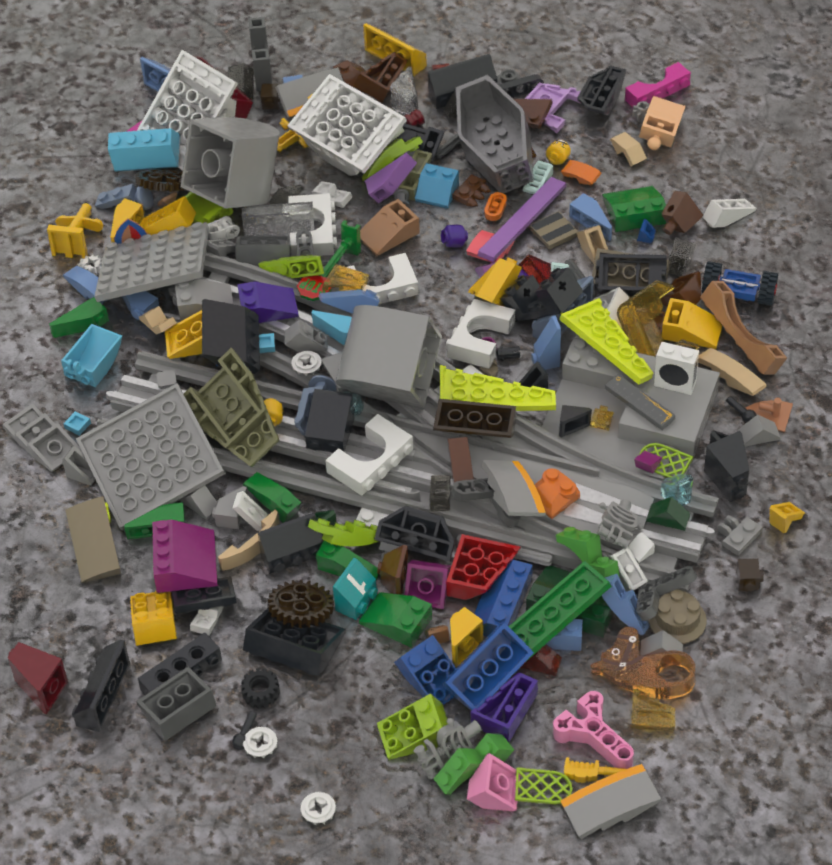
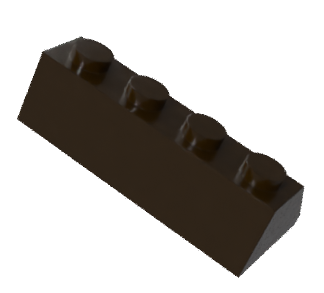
(475, 418)

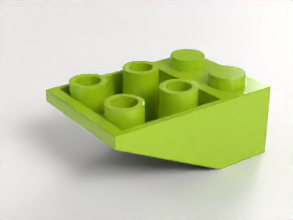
(412, 726)

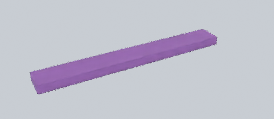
(521, 219)

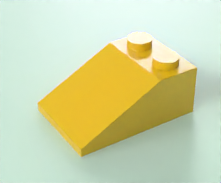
(169, 217)
(185, 337)

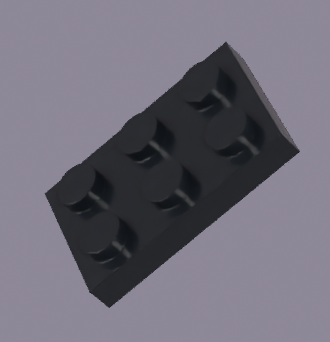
(205, 597)

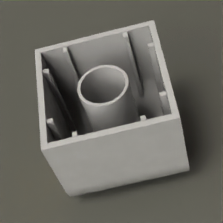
(230, 160)
(389, 355)

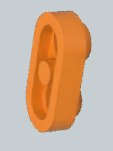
(495, 206)

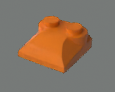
(556, 492)

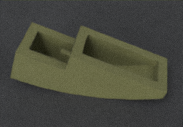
(410, 183)

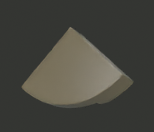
(492, 371)

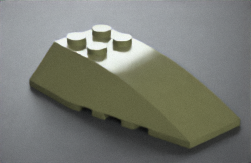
(234, 410)

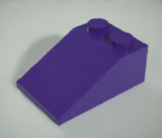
(268, 301)

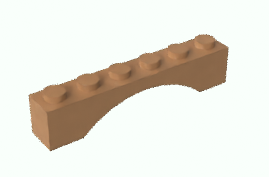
(721, 302)

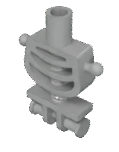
(618, 522)
(455, 735)

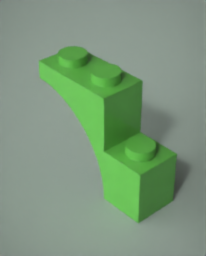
(588, 549)
(466, 761)

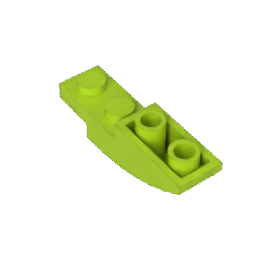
(391, 152)
(294, 266)
(345, 535)

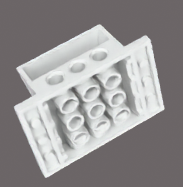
(189, 93)
(346, 126)

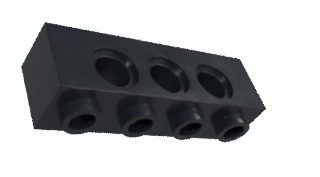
(201, 647)

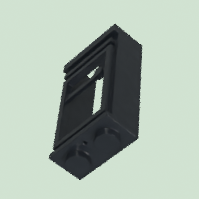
(656, 263)

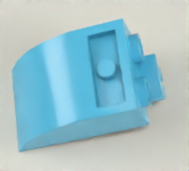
(92, 355)

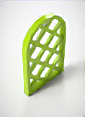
(676, 452)
(547, 787)

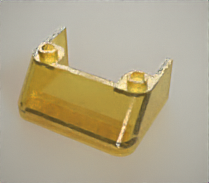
(638, 319)

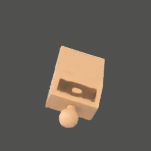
(661, 123)

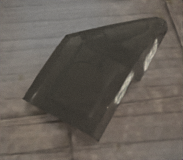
(282, 194)

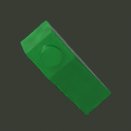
(79, 319)
(273, 496)
(143, 527)
(336, 558)

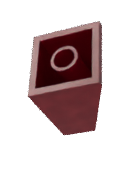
(38, 674)

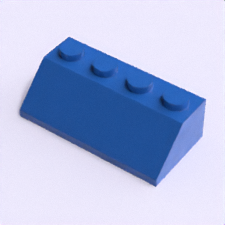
(505, 596)
(487, 667)

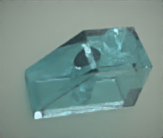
(678, 487)

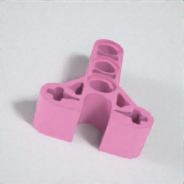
(590, 708)

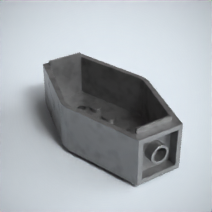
(504, 164)

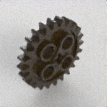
(153, 180)
(300, 603)

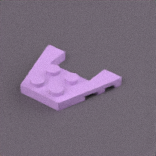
(558, 97)

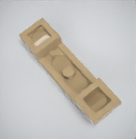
(235, 557)

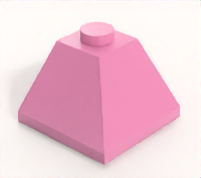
(493, 785)

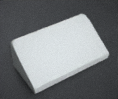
(629, 570)

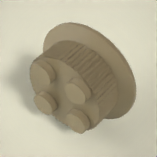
(679, 616)

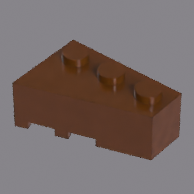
(379, 77)

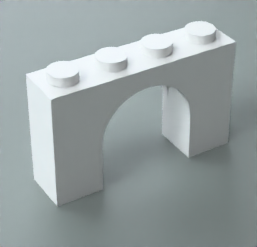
(323, 236)
(402, 284)
(479, 316)
(364, 474)

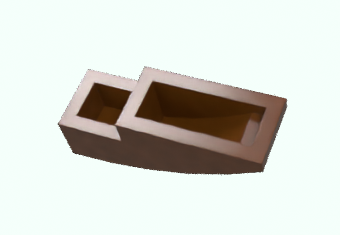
(460, 459)

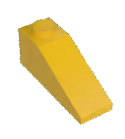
(125, 210)

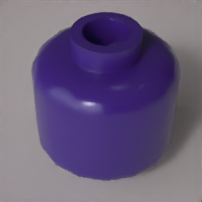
(454, 236)

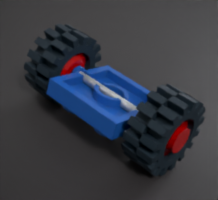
(743, 284)

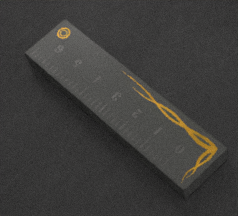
(640, 402)

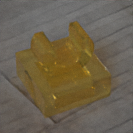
(602, 418)

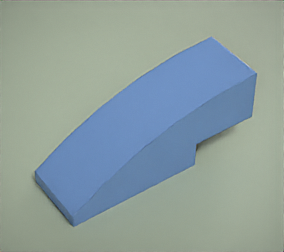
(83, 281)
(624, 604)

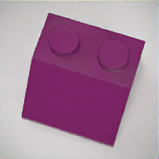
(427, 582)

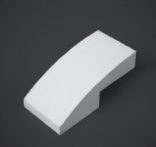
(340, 197)
(206, 620)

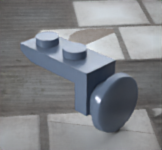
(130, 192)
(316, 382)

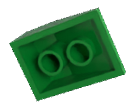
(398, 617)

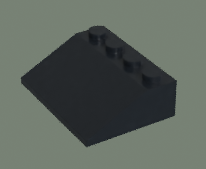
(230, 327)
(293, 646)

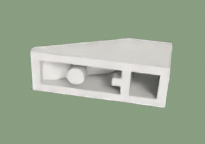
(727, 211)

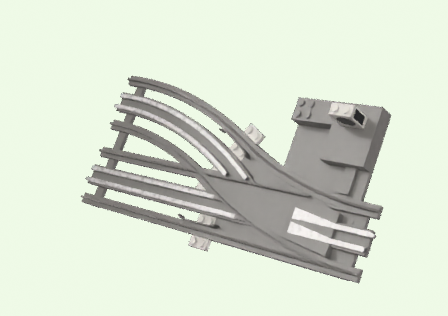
(592, 458)

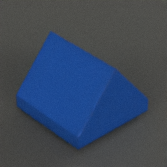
(646, 232)

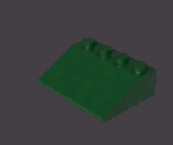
(594, 619)

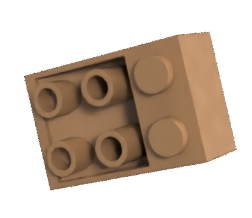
(389, 228)

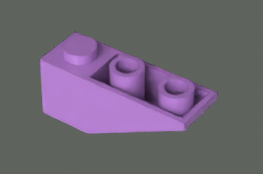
(388, 179)

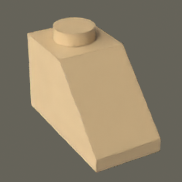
(590, 240)

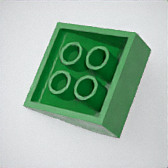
(632, 206)

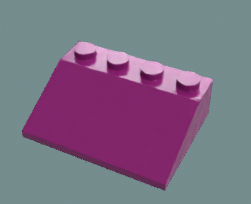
(183, 556)

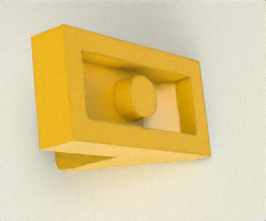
(783, 514)

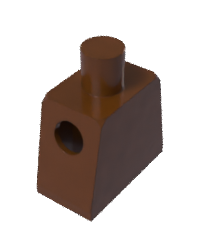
(680, 213)

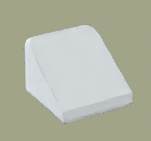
(641, 547)

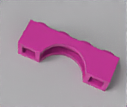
(675, 79)

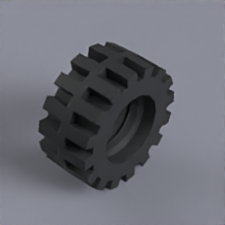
(257, 678)

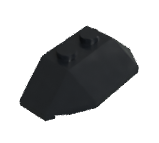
(602, 90)
(419, 530)

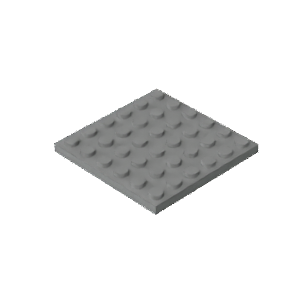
(152, 261)
(150, 455)

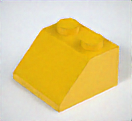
(465, 634)

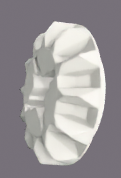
(96, 261)
(305, 357)
(256, 735)
(324, 801)

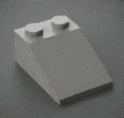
(192, 292)

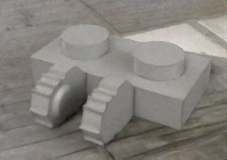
(742, 535)

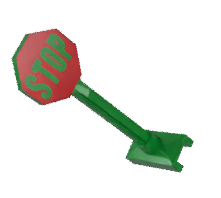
(312, 286)

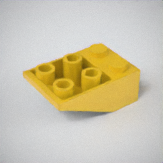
(690, 323)
(152, 617)

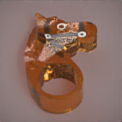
(631, 671)

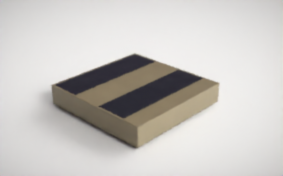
(553, 230)

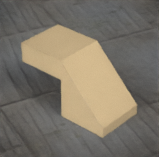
(630, 148)
(156, 320)

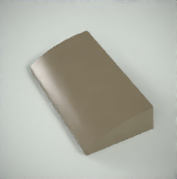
(92, 540)

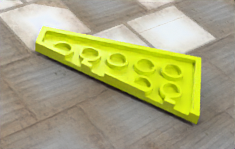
(605, 335)
(493, 390)

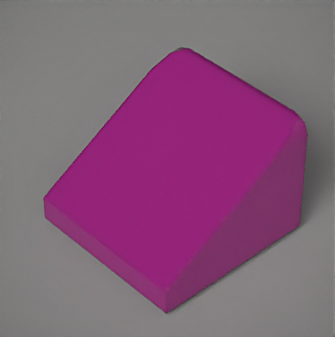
(647, 461)

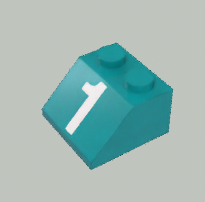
(354, 590)

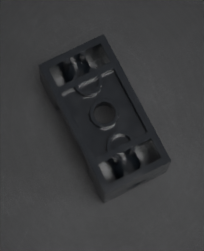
(543, 299)

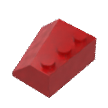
(477, 566)

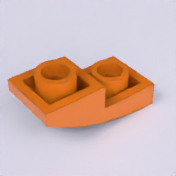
(583, 172)

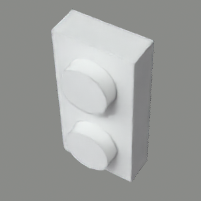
(249, 510)

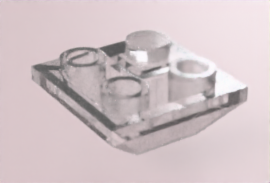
(404, 93)

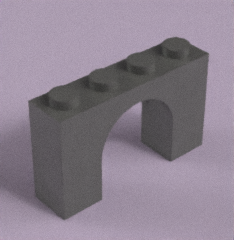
(260, 51)

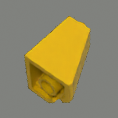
(496, 281)

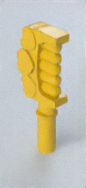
(588, 772)

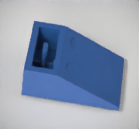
(427, 668)

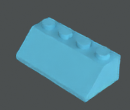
(144, 149)

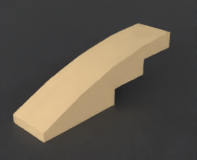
(735, 373)

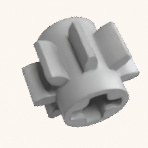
(640, 111)

